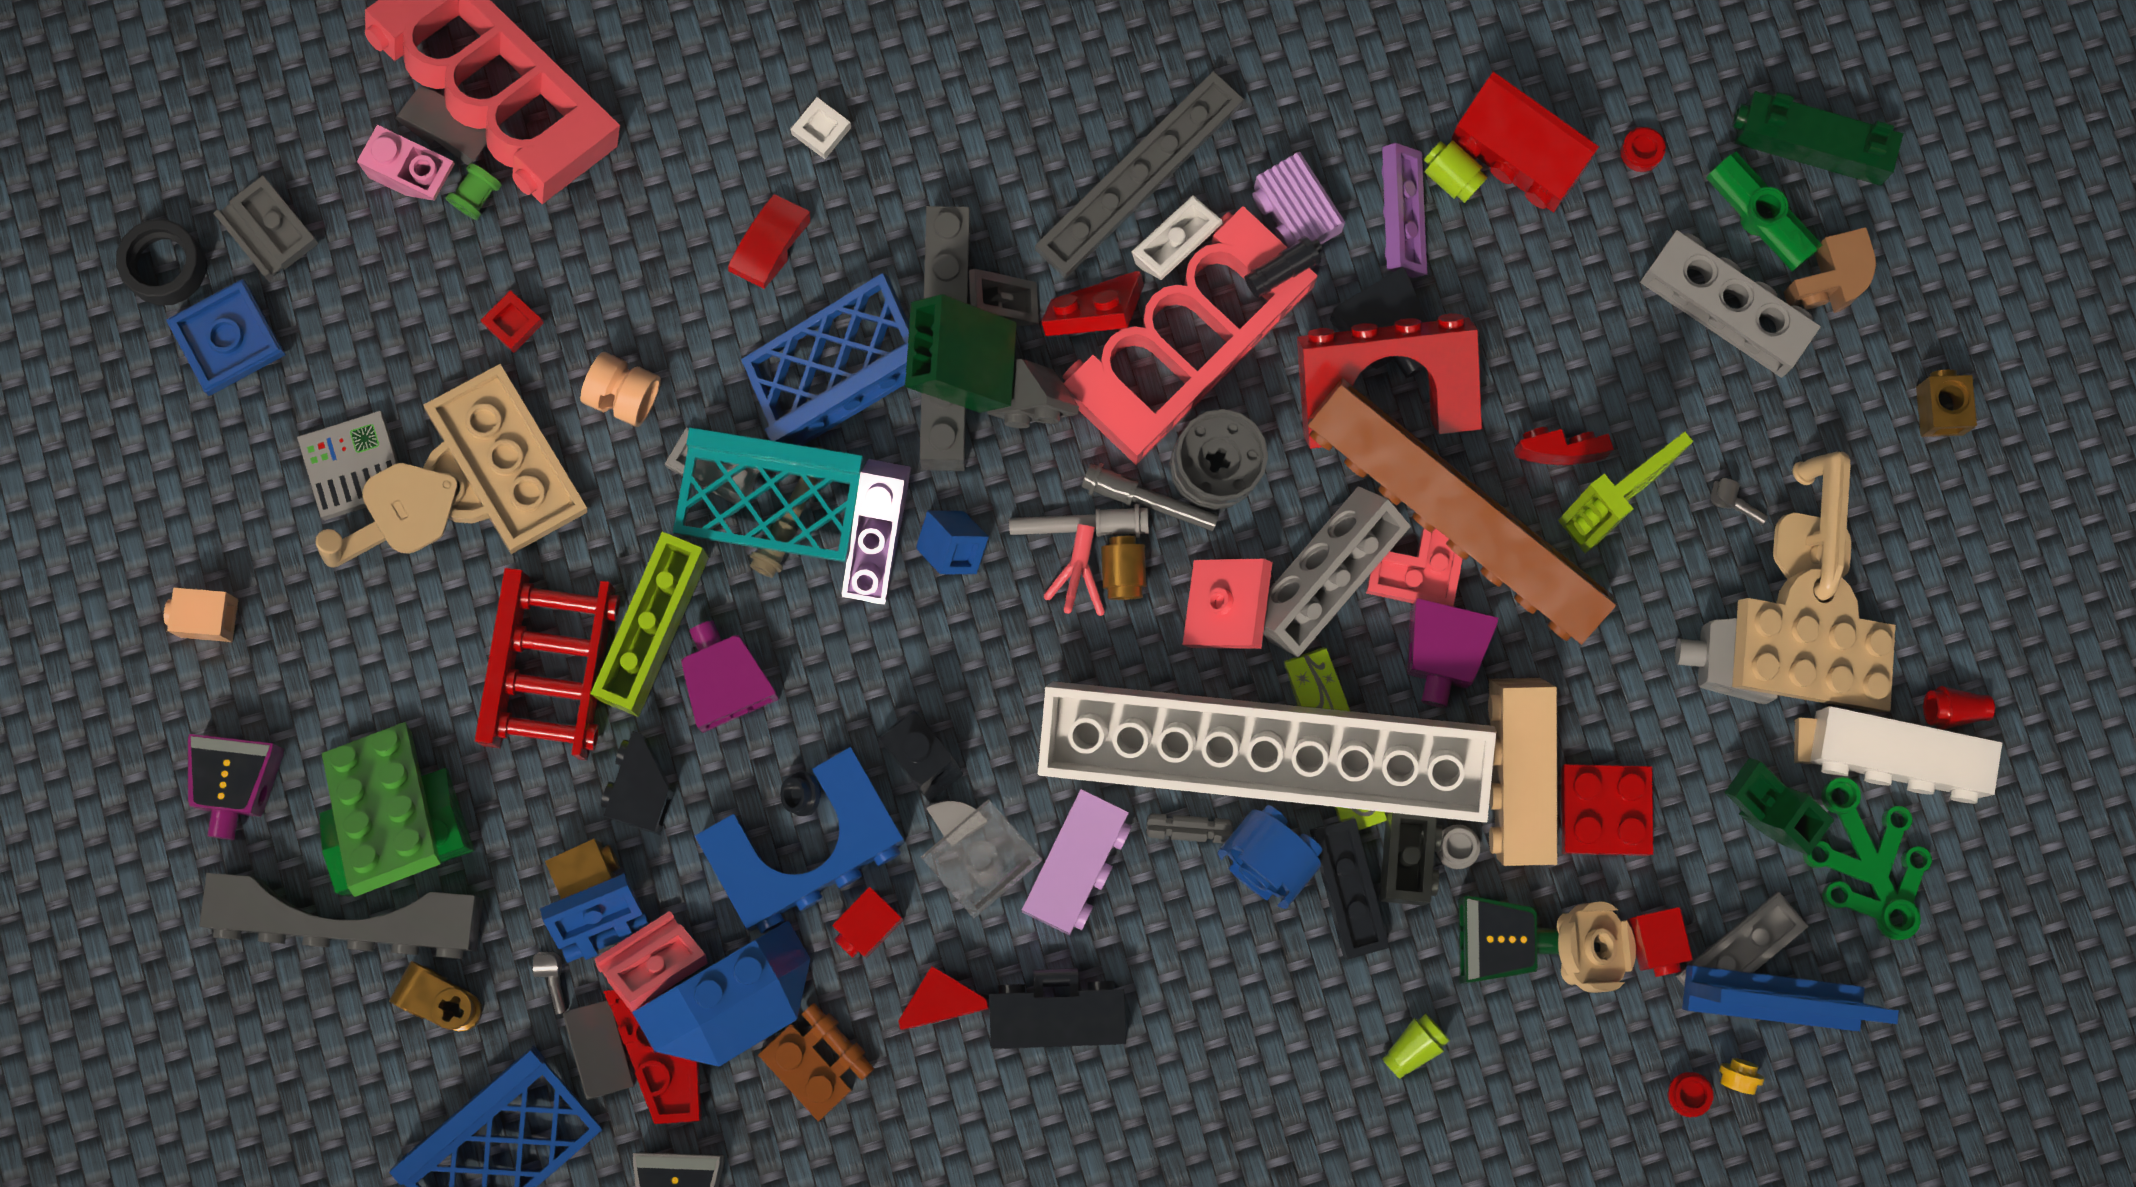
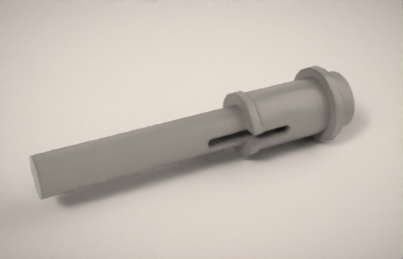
(1105, 522)

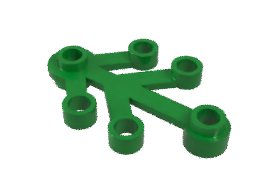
(1872, 865)

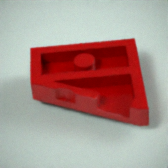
(1095, 308)

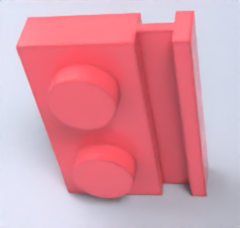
(651, 961)

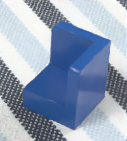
(952, 542)

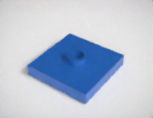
(225, 337)

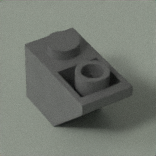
(1036, 397)

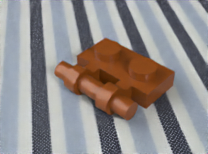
(806, 1071)

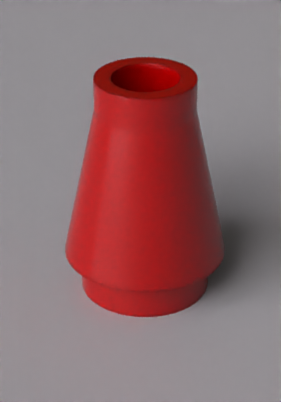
(1955, 707)

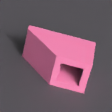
(404, 165)

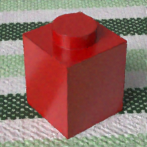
(866, 924)
(1661, 941)

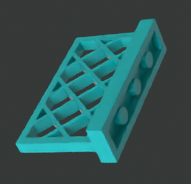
(774, 457)

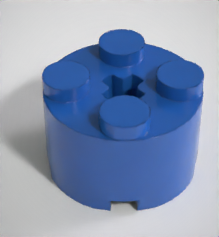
(1271, 856)

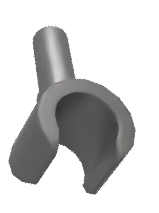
(1725, 496)
(550, 965)

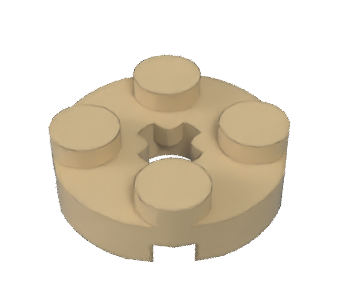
(1576, 940)

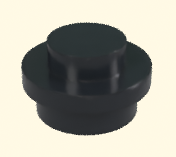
(800, 794)

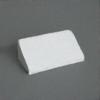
(1176, 238)

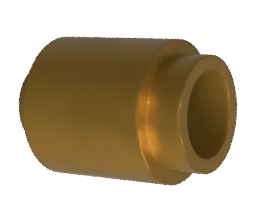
(1123, 568)

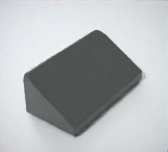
(598, 1050)

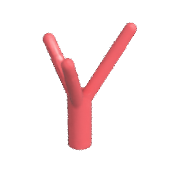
(1075, 567)

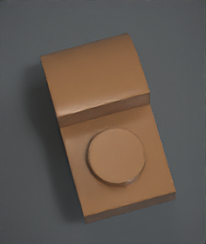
(1846, 272)

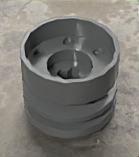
(1242, 454)

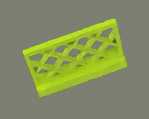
(1606, 504)

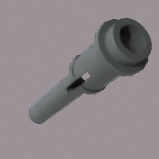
(1128, 491)

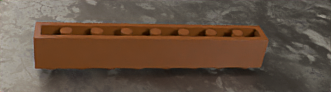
(1461, 512)

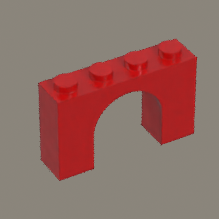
(1443, 347)

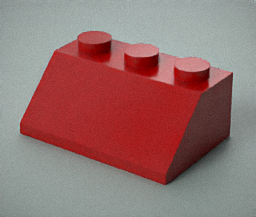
(1524, 143)

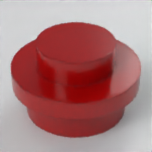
(1690, 1094)

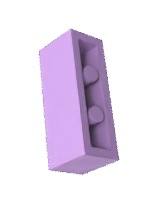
(1077, 863)

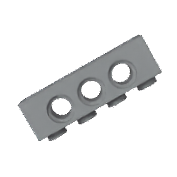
(1737, 326)
(1331, 569)

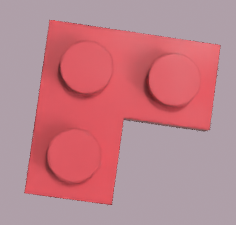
(1428, 576)

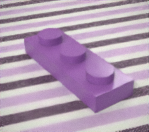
(1404, 209)

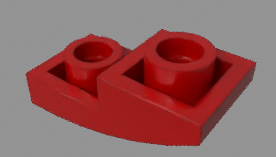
(767, 240)
(1551, 447)

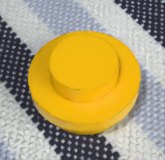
(1741, 1076)

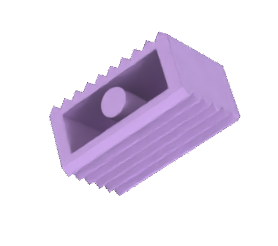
(1297, 202)

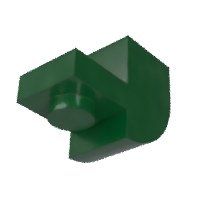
(1776, 810)

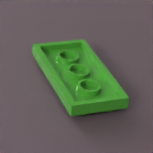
(380, 809)

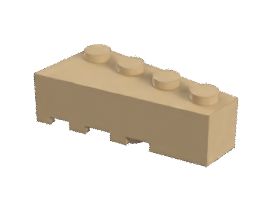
(1524, 771)

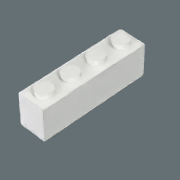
(1905, 753)

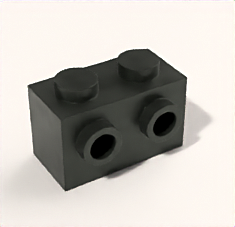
(1409, 859)

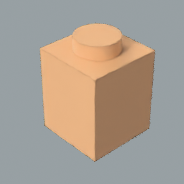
(201, 614)

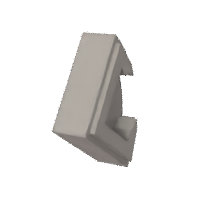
(949, 814)

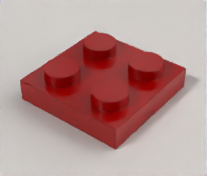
(1607, 810)

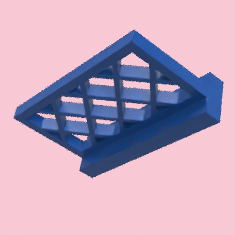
(841, 398)
(1780, 999)
(481, 1110)

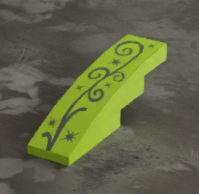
(1318, 686)

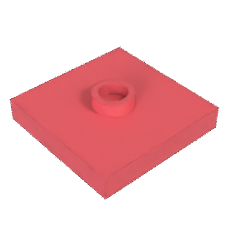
(1227, 603)

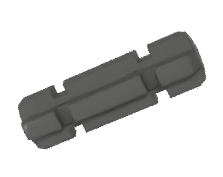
(1188, 828)

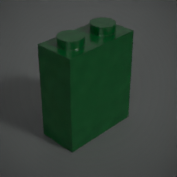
(960, 353)

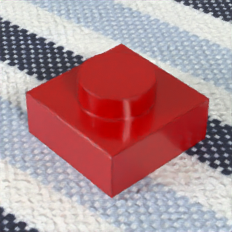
(512, 321)

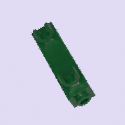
(1817, 137)

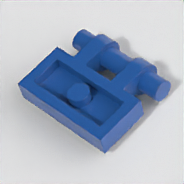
(594, 918)

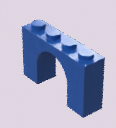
(765, 894)

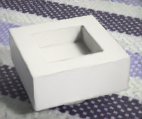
(821, 128)

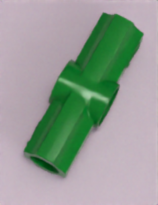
(1783, 231)

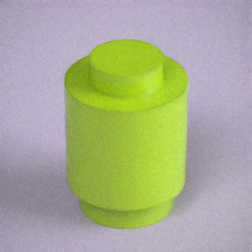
(1454, 170)

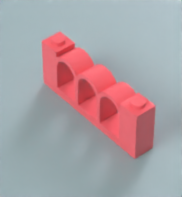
(539, 164)
(1115, 410)

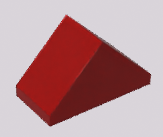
(940, 999)

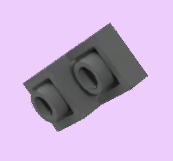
(430, 120)

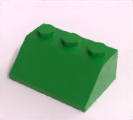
(447, 823)

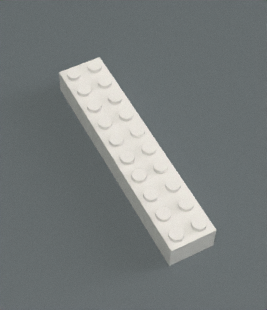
(1267, 751)

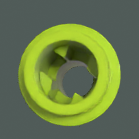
(1416, 1046)

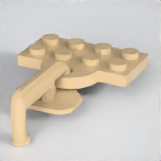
(494, 457)
(1813, 637)

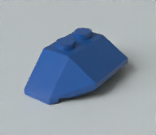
(730, 1001)

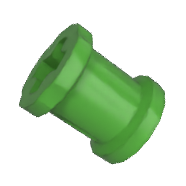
(473, 191)

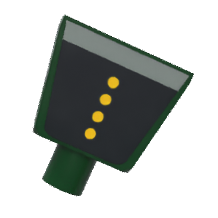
(1500, 939)

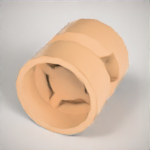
(615, 387)

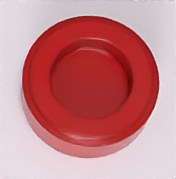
(1643, 149)

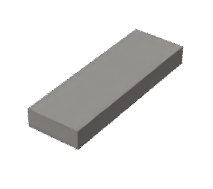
(1753, 939)

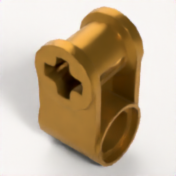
(430, 998)

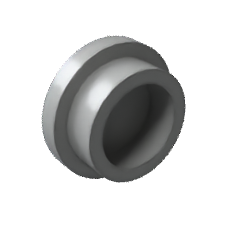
(1459, 847)

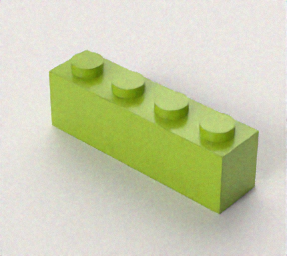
(650, 624)

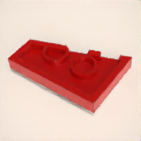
(666, 1081)

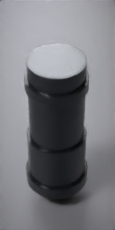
(1284, 266)

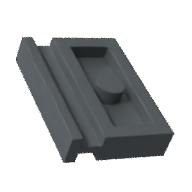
(266, 228)

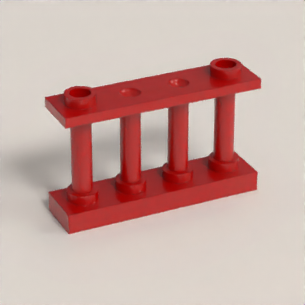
(512, 637)

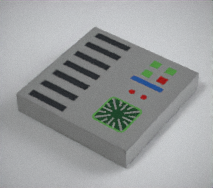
(344, 459)

